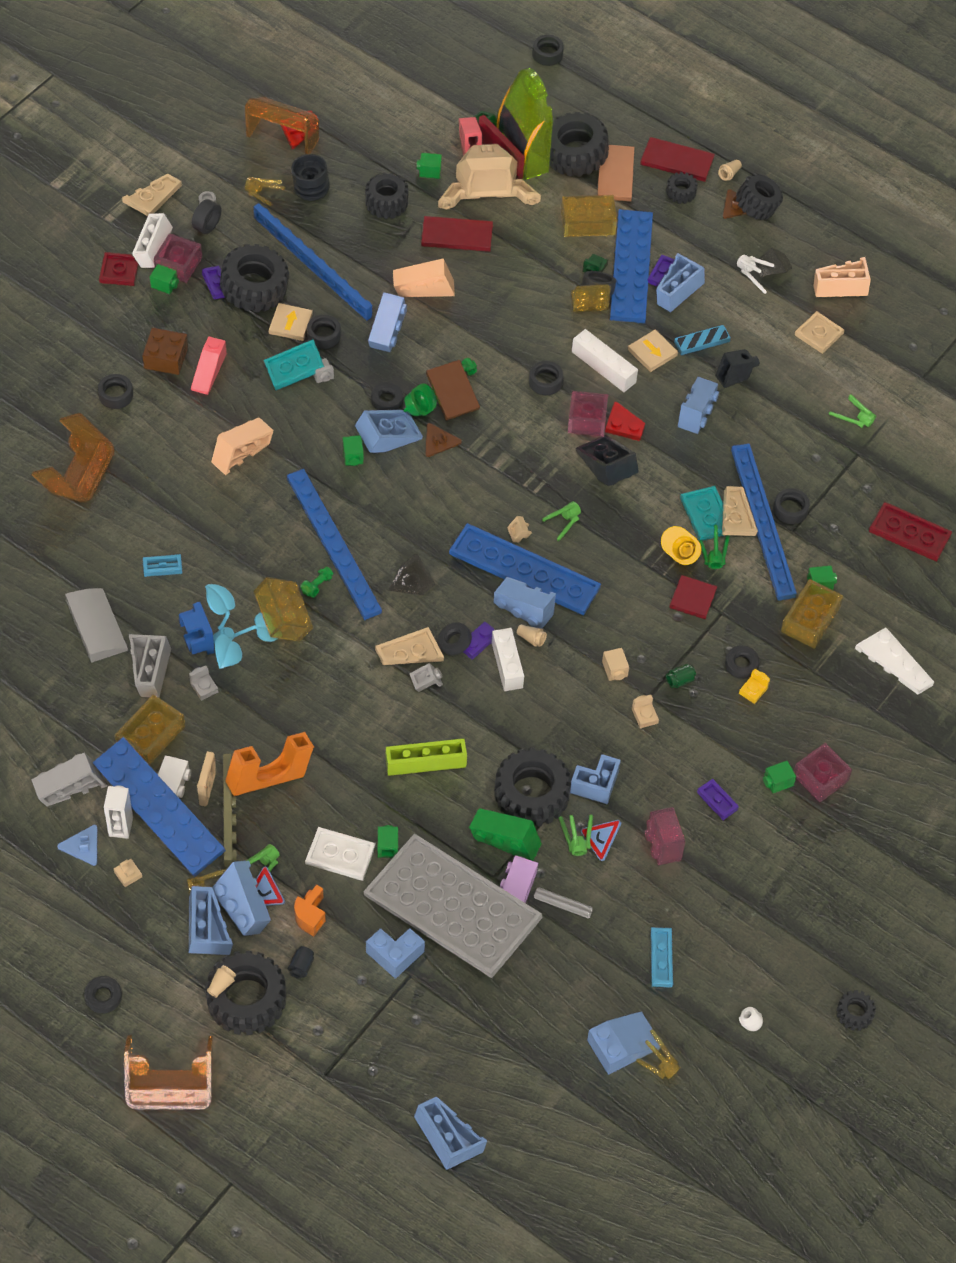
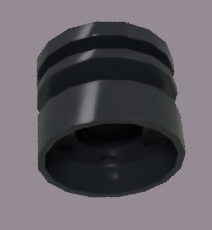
(310, 177)

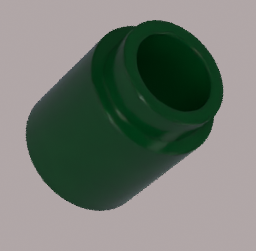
(681, 676)

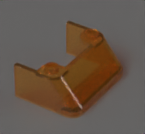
(282, 114)
(87, 466)
(168, 1087)

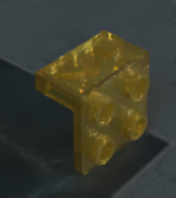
(590, 298)

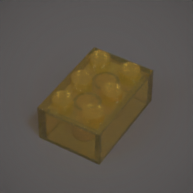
(588, 215)
(283, 609)
(812, 613)
(152, 728)

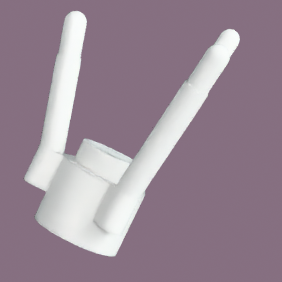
(748, 264)

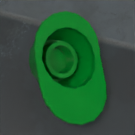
(420, 400)

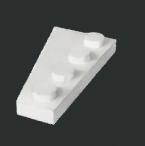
(890, 654)

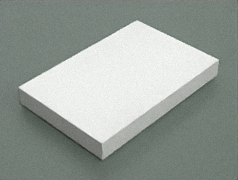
(340, 853)

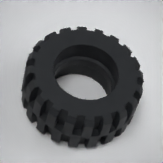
(579, 159)
(251, 294)
(537, 765)
(253, 1016)

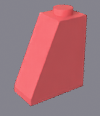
(469, 133)

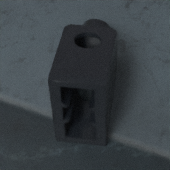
(736, 367)

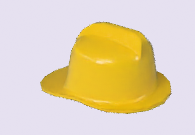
(681, 545)

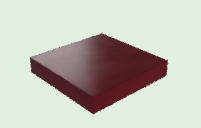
(118, 269)
(693, 597)

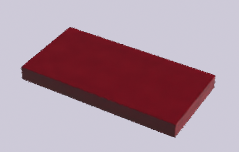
(493, 135)
(677, 158)
(457, 233)
(910, 531)

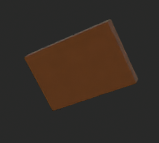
(452, 389)

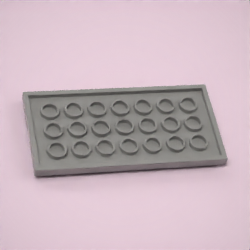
(453, 905)

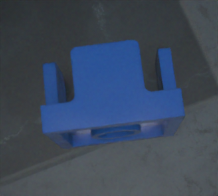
(198, 629)

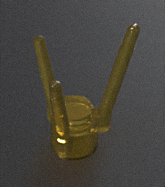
(255, 185)
(200, 881)
(668, 1065)

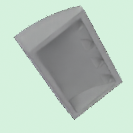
(96, 623)

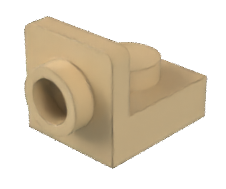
(644, 711)

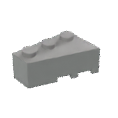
(150, 662)

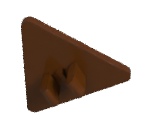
(731, 206)
(439, 440)

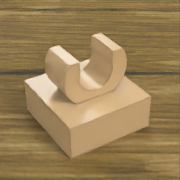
(518, 529)
(127, 872)

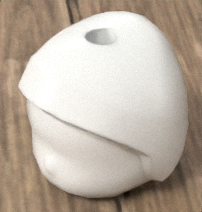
(751, 1019)

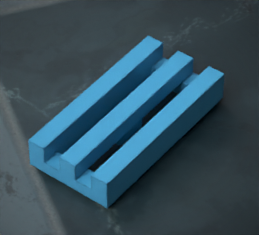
(162, 568)

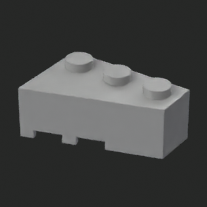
(67, 779)

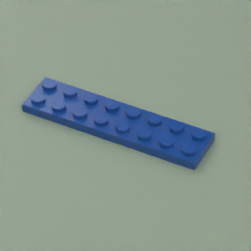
(631, 266)
(512, 561)
(160, 807)

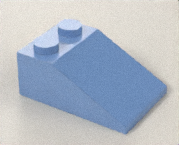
(387, 429)
(621, 1041)

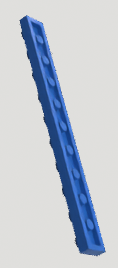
(313, 262)
(763, 518)
(334, 544)

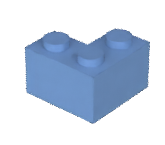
(596, 783)
(395, 955)

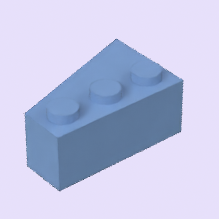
(525, 602)

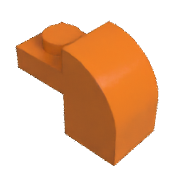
(307, 914)

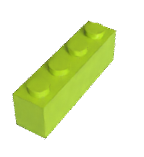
(426, 757)

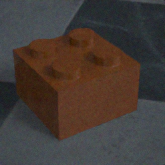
(165, 351)

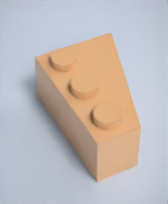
(424, 280)
(842, 280)
(239, 443)

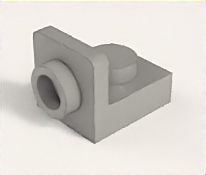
(325, 373)
(426, 677)
(202, 683)

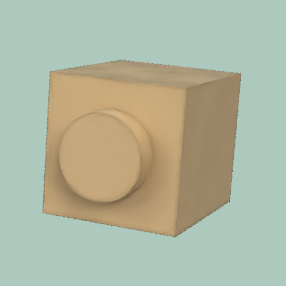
(615, 664)

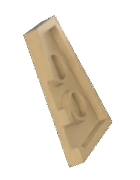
(154, 196)
(737, 513)
(411, 648)

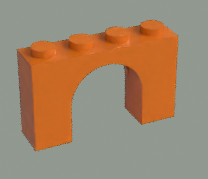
(247, 776)

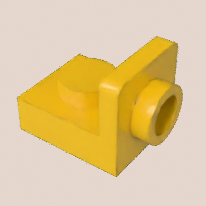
(755, 686)

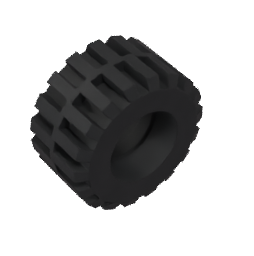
(759, 196)
(384, 205)

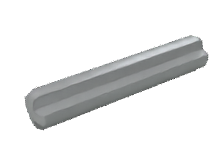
(563, 902)

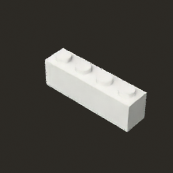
(604, 360)

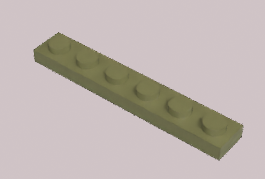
(229, 818)

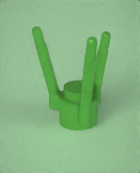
(865, 417)
(570, 512)
(578, 845)
(266, 856)

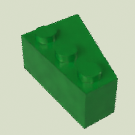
(506, 833)

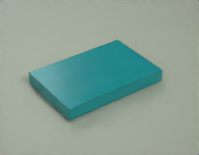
(293, 364)
(704, 511)

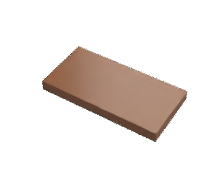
(617, 173)

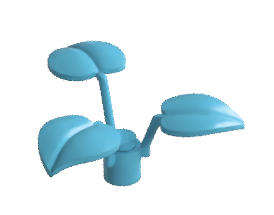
(227, 651)

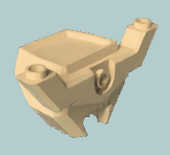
(487, 173)

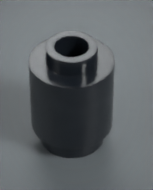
(301, 962)

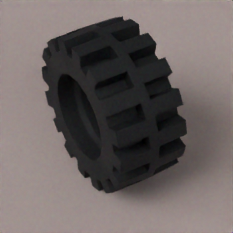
(679, 194)
(856, 1021)

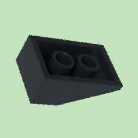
(608, 459)

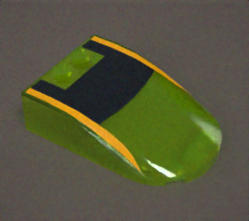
(528, 121)

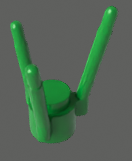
(715, 559)

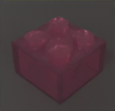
(179, 255)
(588, 413)
(822, 772)
(665, 836)

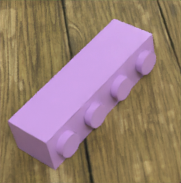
(520, 877)

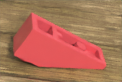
(209, 365)

